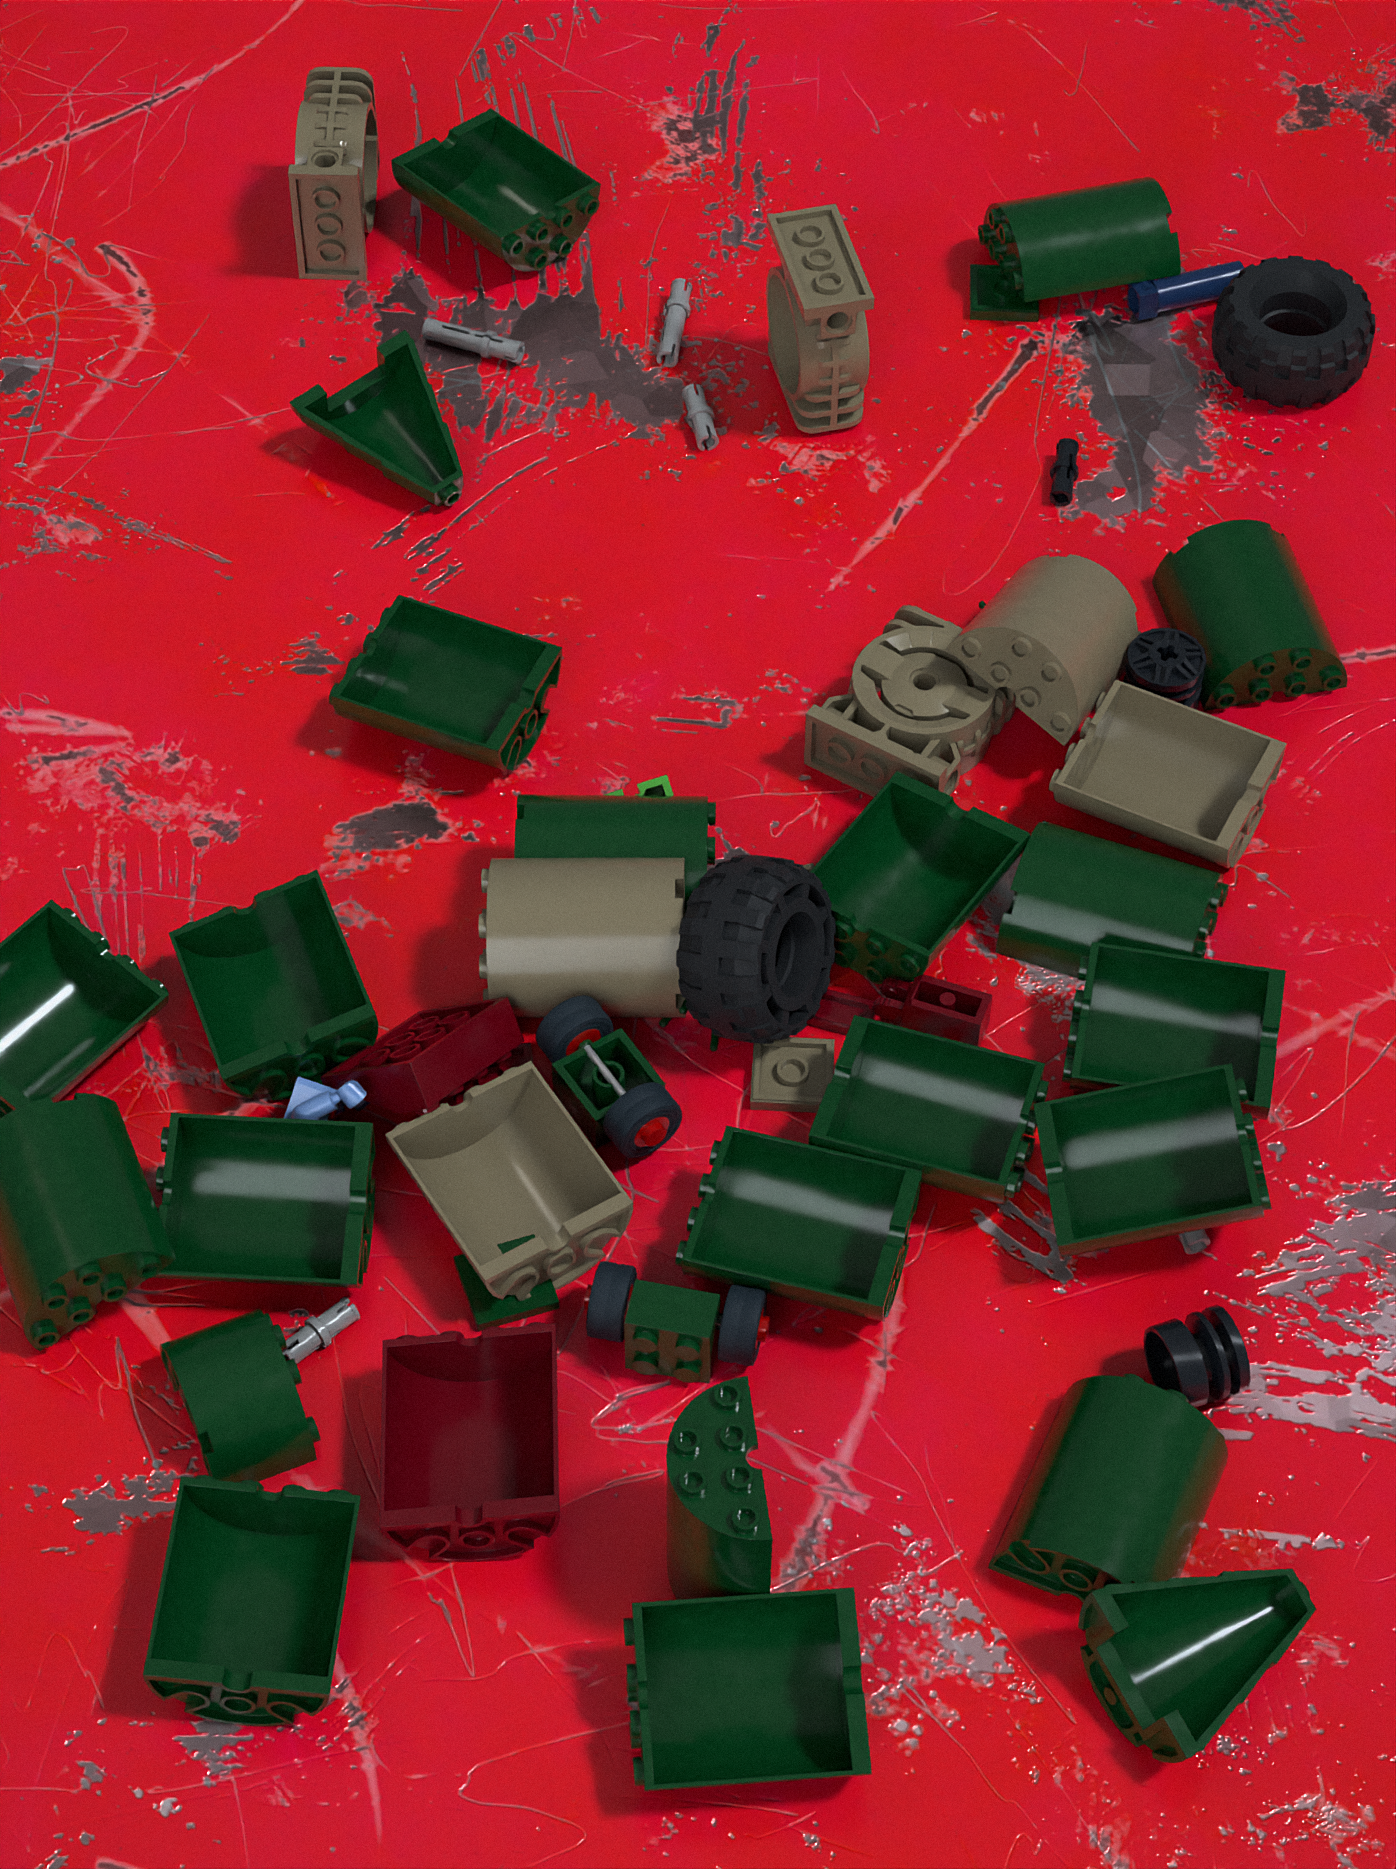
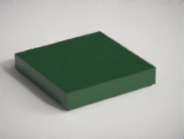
(994, 298)
(492, 1311)

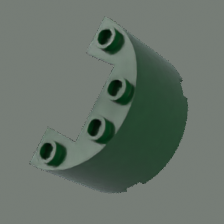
(242, 1398)

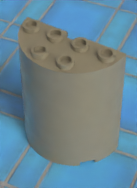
(1053, 639)
(1170, 773)
(585, 931)
(512, 1169)

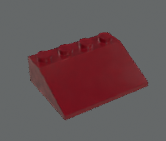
(431, 1055)

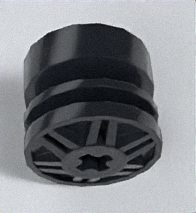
(1167, 665)
(1198, 1356)

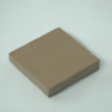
(791, 1074)

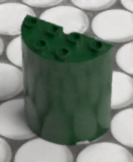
(502, 190)
(1083, 239)
(1250, 612)
(451, 683)
(618, 829)
(911, 877)
(1101, 891)
(276, 989)
(64, 1005)
(1170, 1016)
(933, 1108)
(1151, 1160)
(267, 1199)
(73, 1214)
(802, 1223)
(1113, 1489)
(715, 1499)
(251, 1600)
(746, 1690)

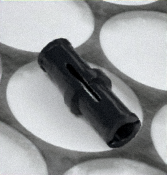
(1064, 472)

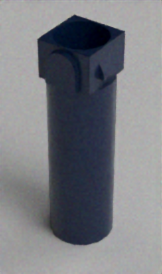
(1179, 291)

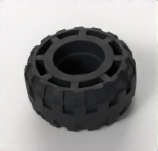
(1293, 331)
(756, 948)

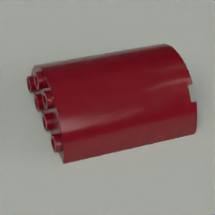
(470, 1442)

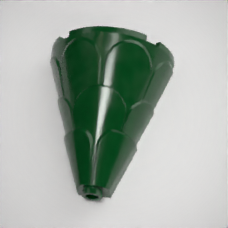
(391, 423)
(1187, 1651)

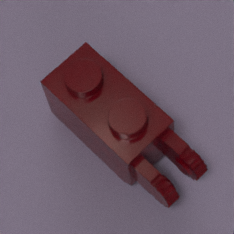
(936, 1008)

